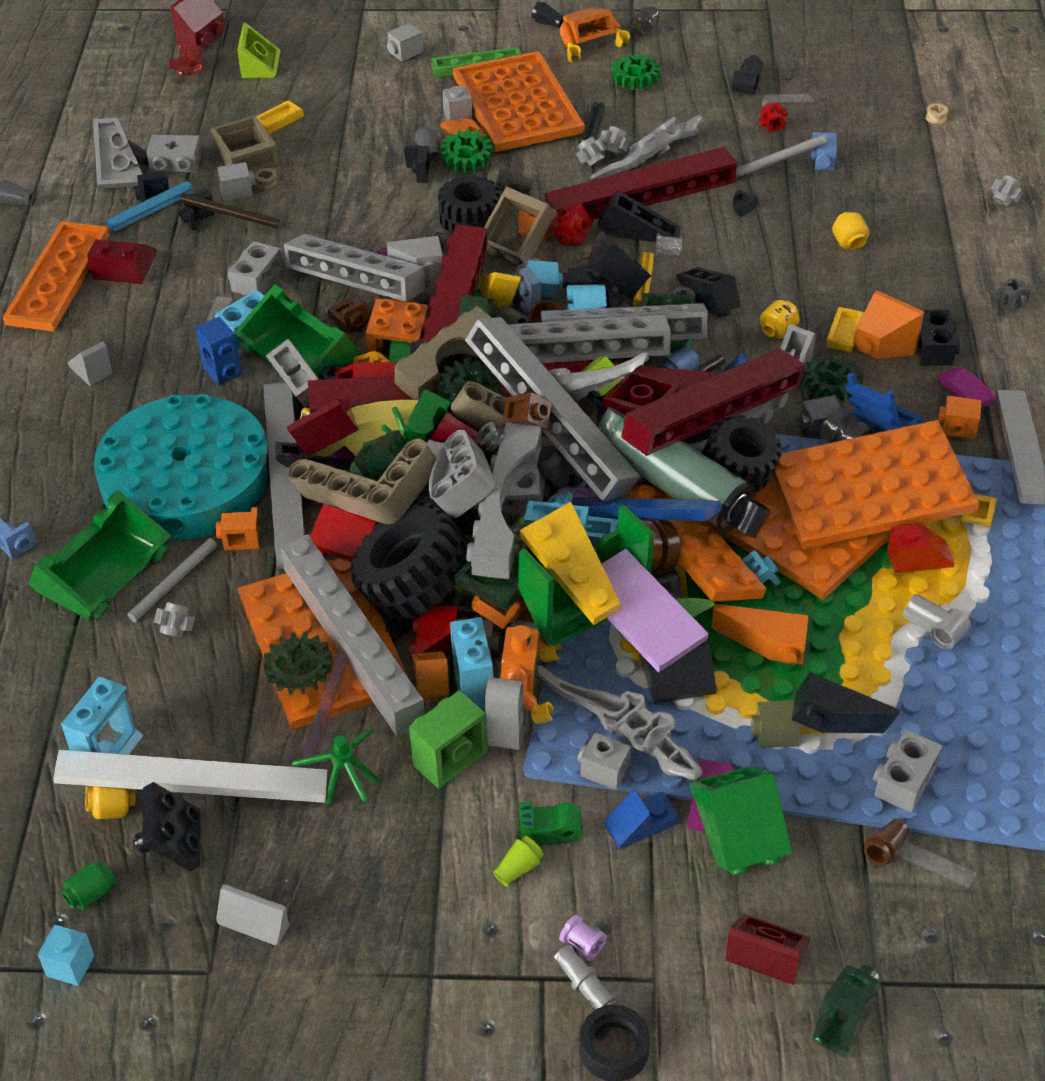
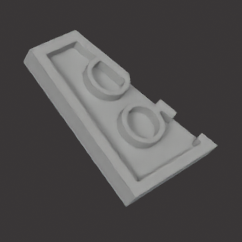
(114, 158)

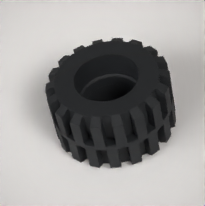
(467, 201)
(745, 449)

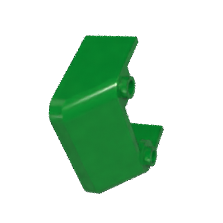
(548, 603)

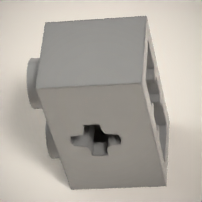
(174, 153)

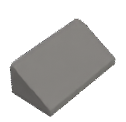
(252, 915)

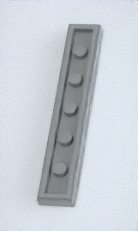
(1022, 446)

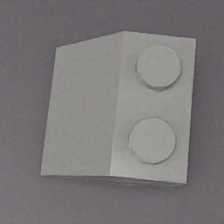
(422, 252)

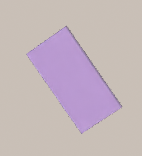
(650, 614)

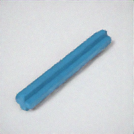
(149, 207)

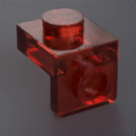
(189, 59)

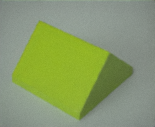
(256, 54)

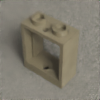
(247, 129)
(507, 203)

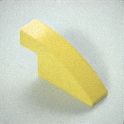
(369, 422)

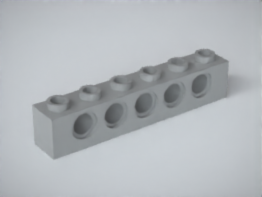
(355, 267)
(684, 320)
(596, 337)

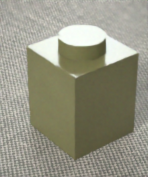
(775, 725)

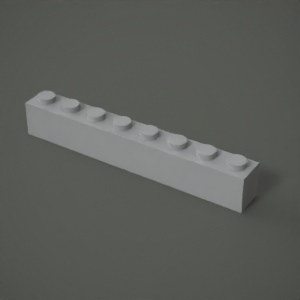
(568, 425)
(352, 634)

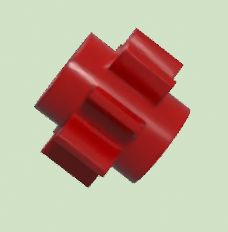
(773, 116)

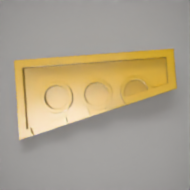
(570, 558)

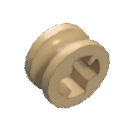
(936, 113)

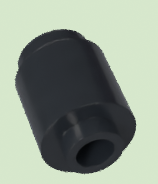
(579, 276)

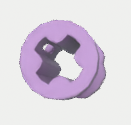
(583, 937)

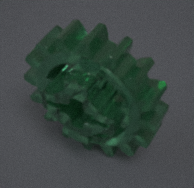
(461, 375)
(829, 375)
(298, 663)

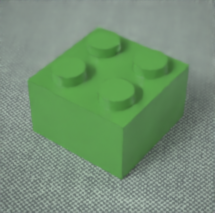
(448, 739)

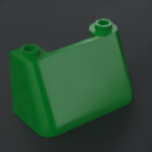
(281, 319)
(101, 558)

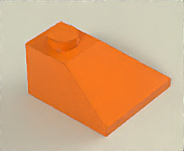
(888, 328)

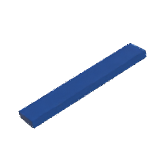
(651, 508)

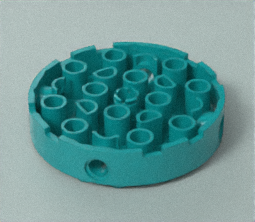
(185, 462)

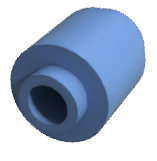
(682, 359)

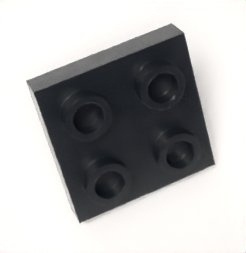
(170, 827)

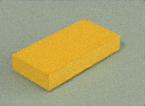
(280, 116)
(844, 329)

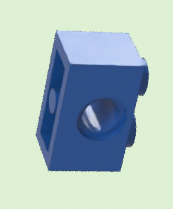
(219, 350)

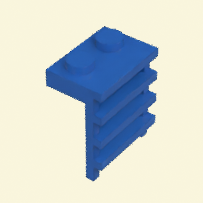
(877, 409)

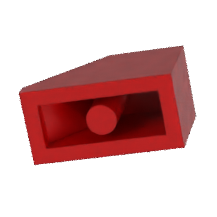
(917, 549)

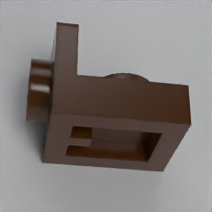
(527, 410)

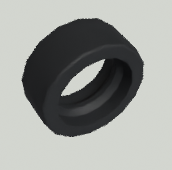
(614, 1017)

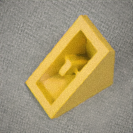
(499, 287)

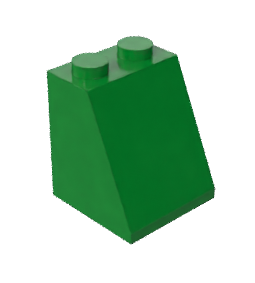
(742, 818)

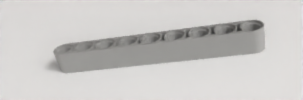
(286, 499)

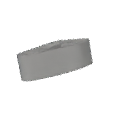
(460, 475)

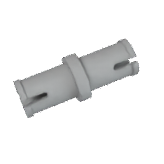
(583, 978)

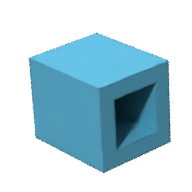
(548, 275)
(66, 955)

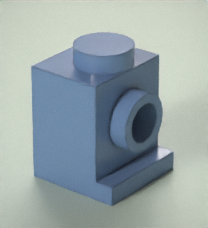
(825, 154)

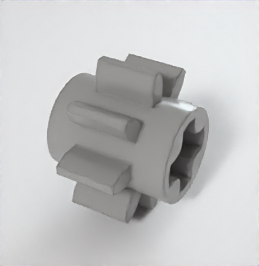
(614, 140)
(591, 151)
(1006, 190)
(174, 619)

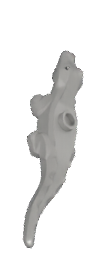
(654, 142)
(581, 383)
(631, 723)

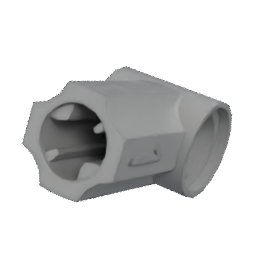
(944, 626)

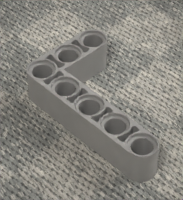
(505, 708)

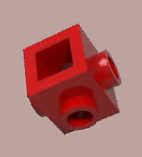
(571, 224)

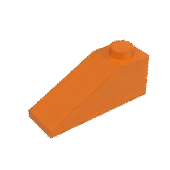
(766, 632)

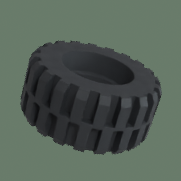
(410, 562)

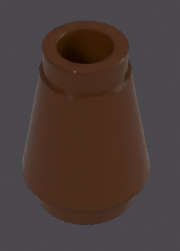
(885, 843)

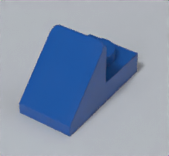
(640, 819)

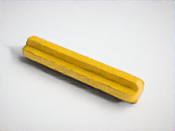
(646, 261)

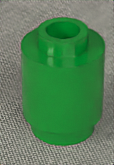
(88, 885)

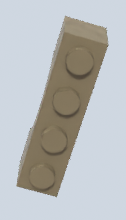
(420, 369)

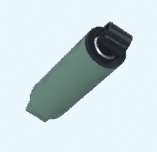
(692, 476)

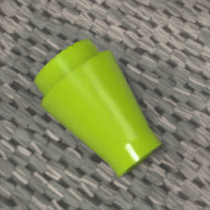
(519, 860)

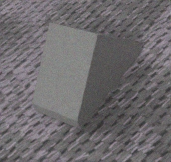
(799, 343)
(92, 364)

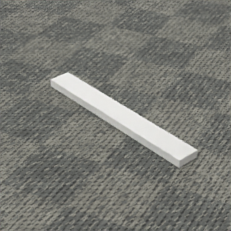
(191, 776)

